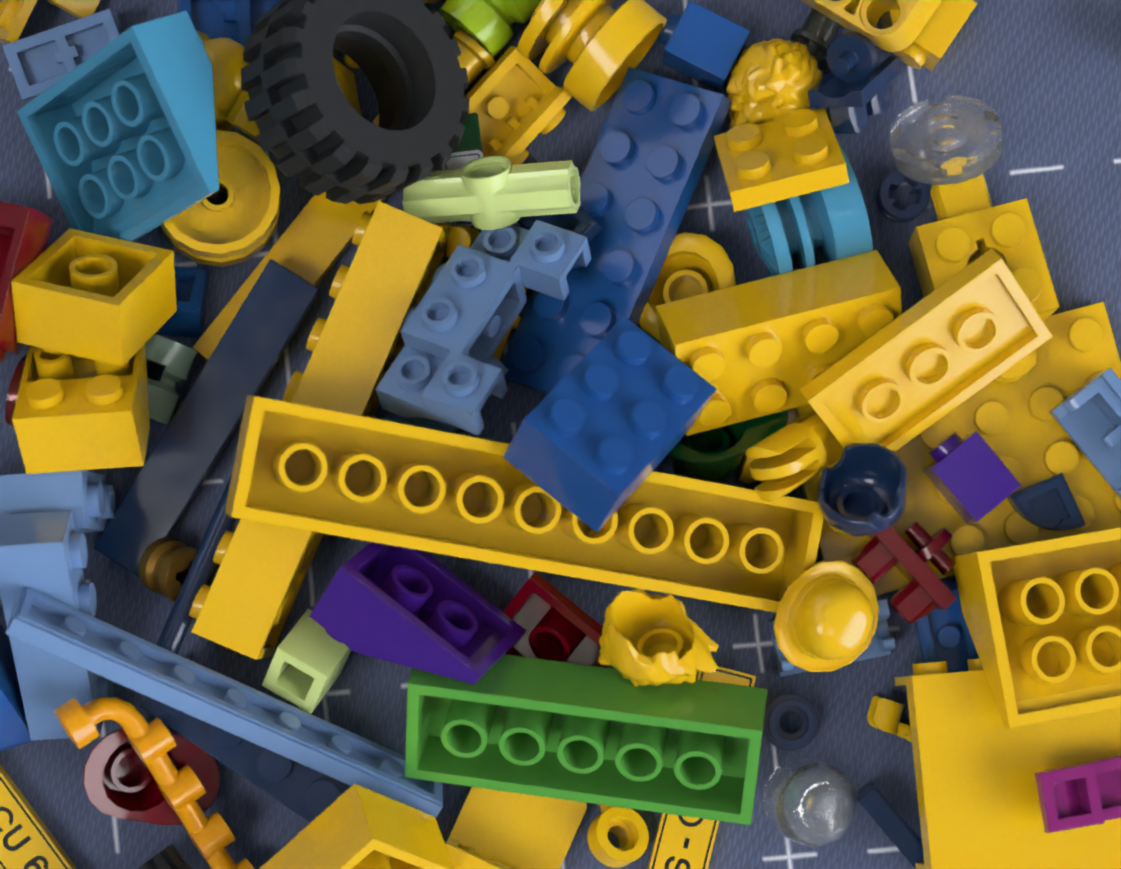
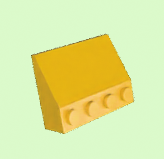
(1047, 624)

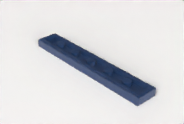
(208, 415)

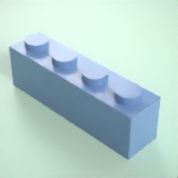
(48, 558)

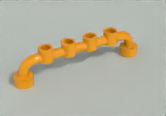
(151, 744)

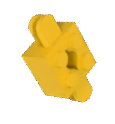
(970, 228)

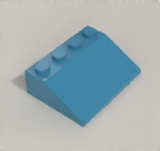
(130, 130)

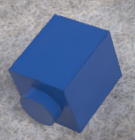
(702, 45)

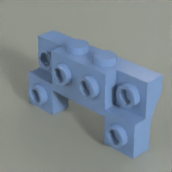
(466, 315)

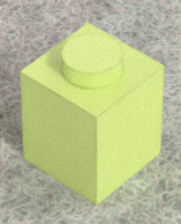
(306, 664)

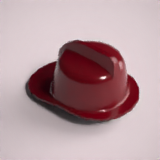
(125, 788)

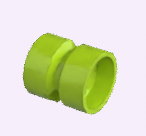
(488, 20)

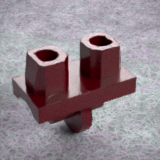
(924, 588)

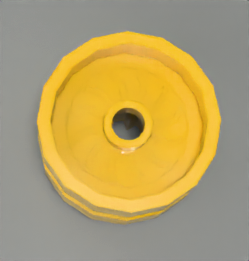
(245, 221)

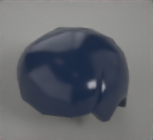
(863, 489)

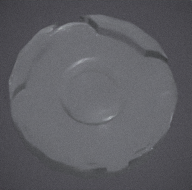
(946, 140)

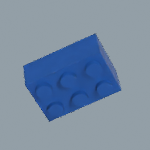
(609, 423)

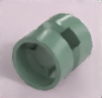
(178, 363)

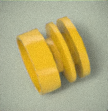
(594, 39)

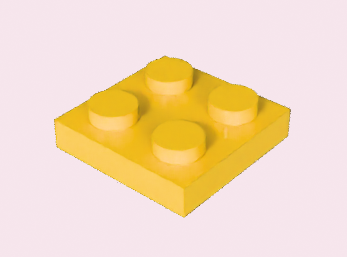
(780, 159)

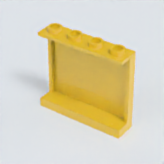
(980, 778)

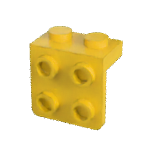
(513, 831)

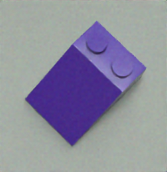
(414, 614)

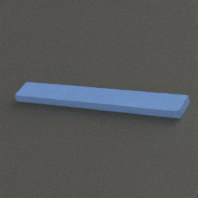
(216, 699)

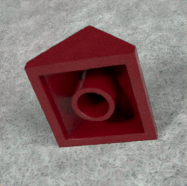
(553, 626)

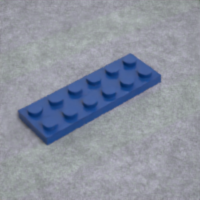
(638, 195)

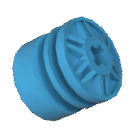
(823, 219)

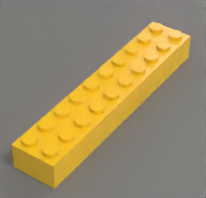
(469, 502)

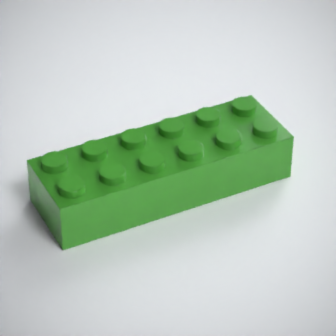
(589, 737)

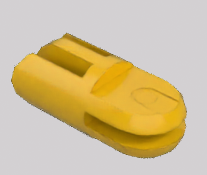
(792, 456)

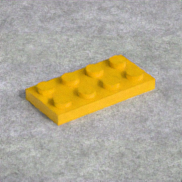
(929, 358)

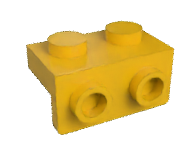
(515, 106)

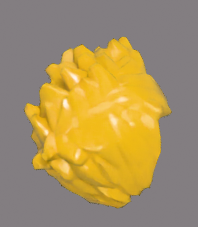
(771, 81)
(654, 640)

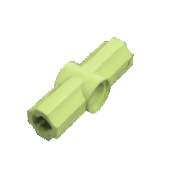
(495, 192)

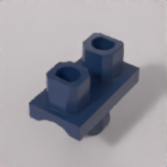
(854, 84)

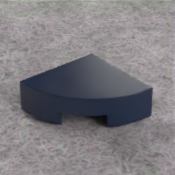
(1048, 505)

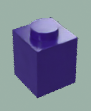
(970, 475)

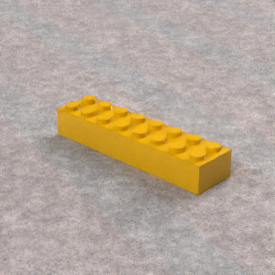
(350, 355)

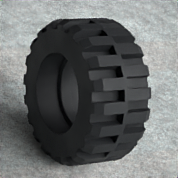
(314, 125)

